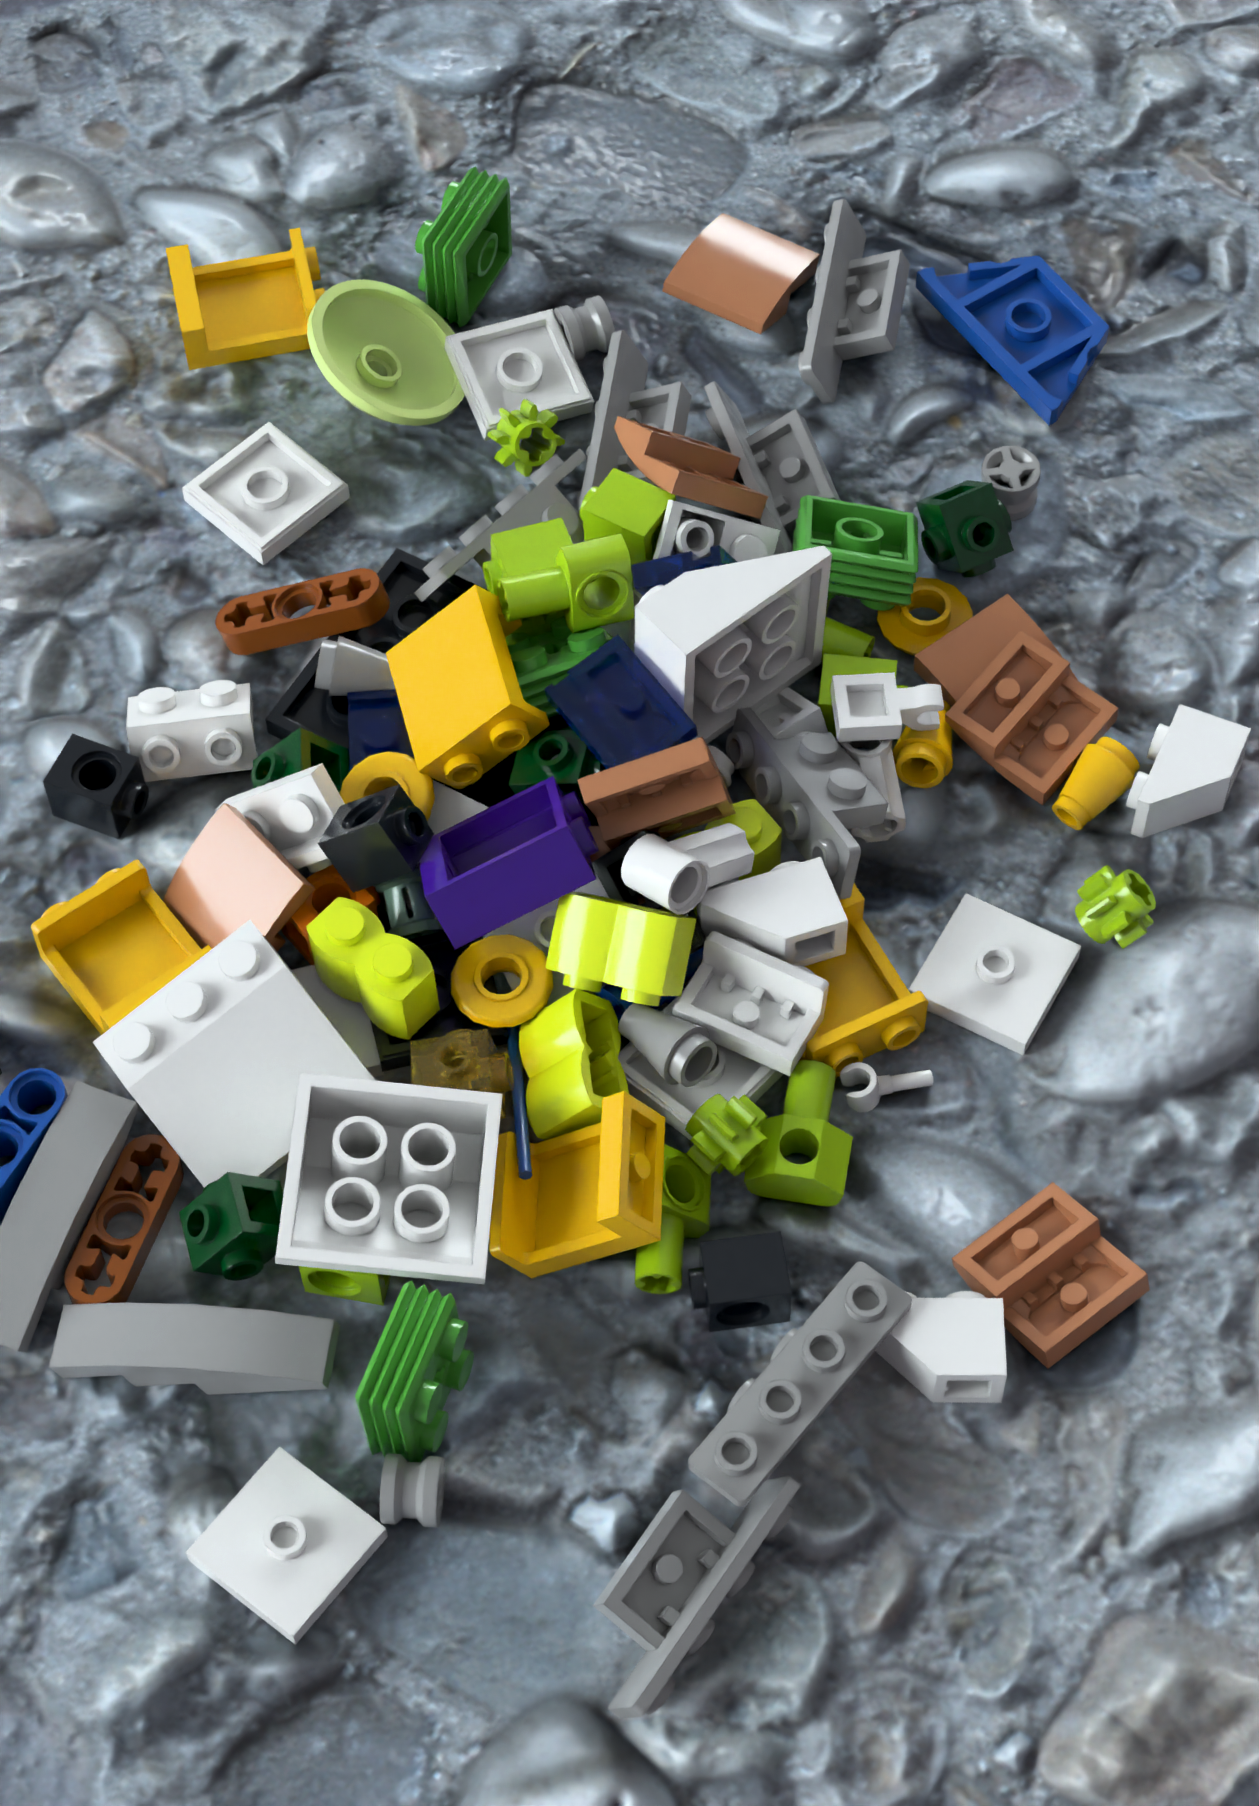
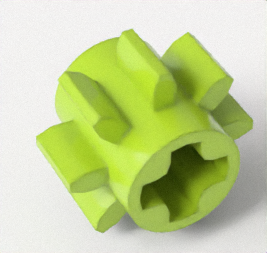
(518, 425)
(1115, 906)
(726, 1134)

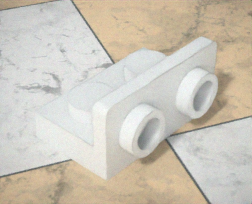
(293, 814)

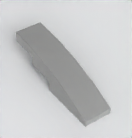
(57, 1204)
(196, 1344)

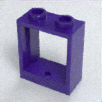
(508, 861)

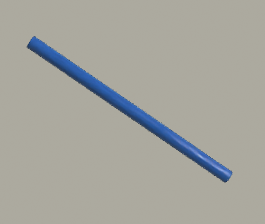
(519, 1106)

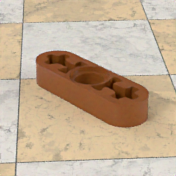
(263, 618)
(119, 1196)

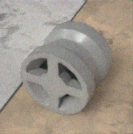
(586, 326)
(1019, 471)
(412, 1490)

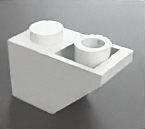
(697, 529)
(1190, 772)
(780, 912)
(951, 1348)

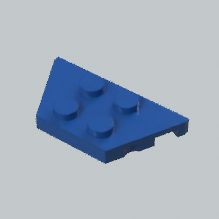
(1022, 325)

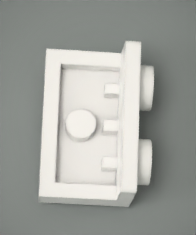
(192, 730)
(754, 1002)

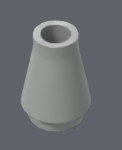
(351, 668)
(670, 1044)

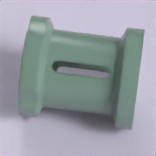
(423, 920)

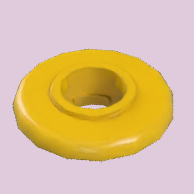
(915, 635)
(386, 771)
(498, 955)

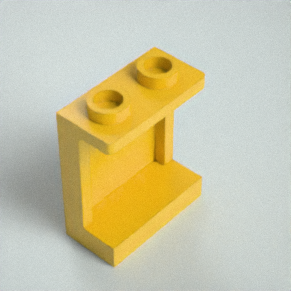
(245, 304)
(462, 691)
(114, 945)
(865, 999)
(586, 1193)

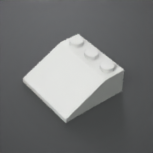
(734, 633)
(223, 1057)
(390, 1179)

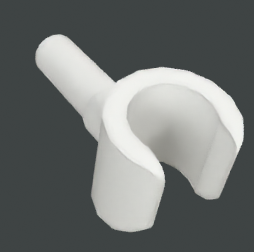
(869, 1098)

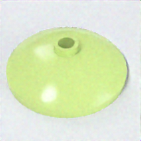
(384, 352)

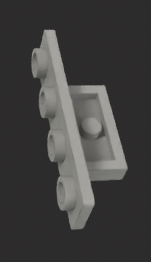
(853, 304)
(625, 396)
(774, 461)
(517, 510)
(809, 791)
(799, 1383)
(678, 1581)

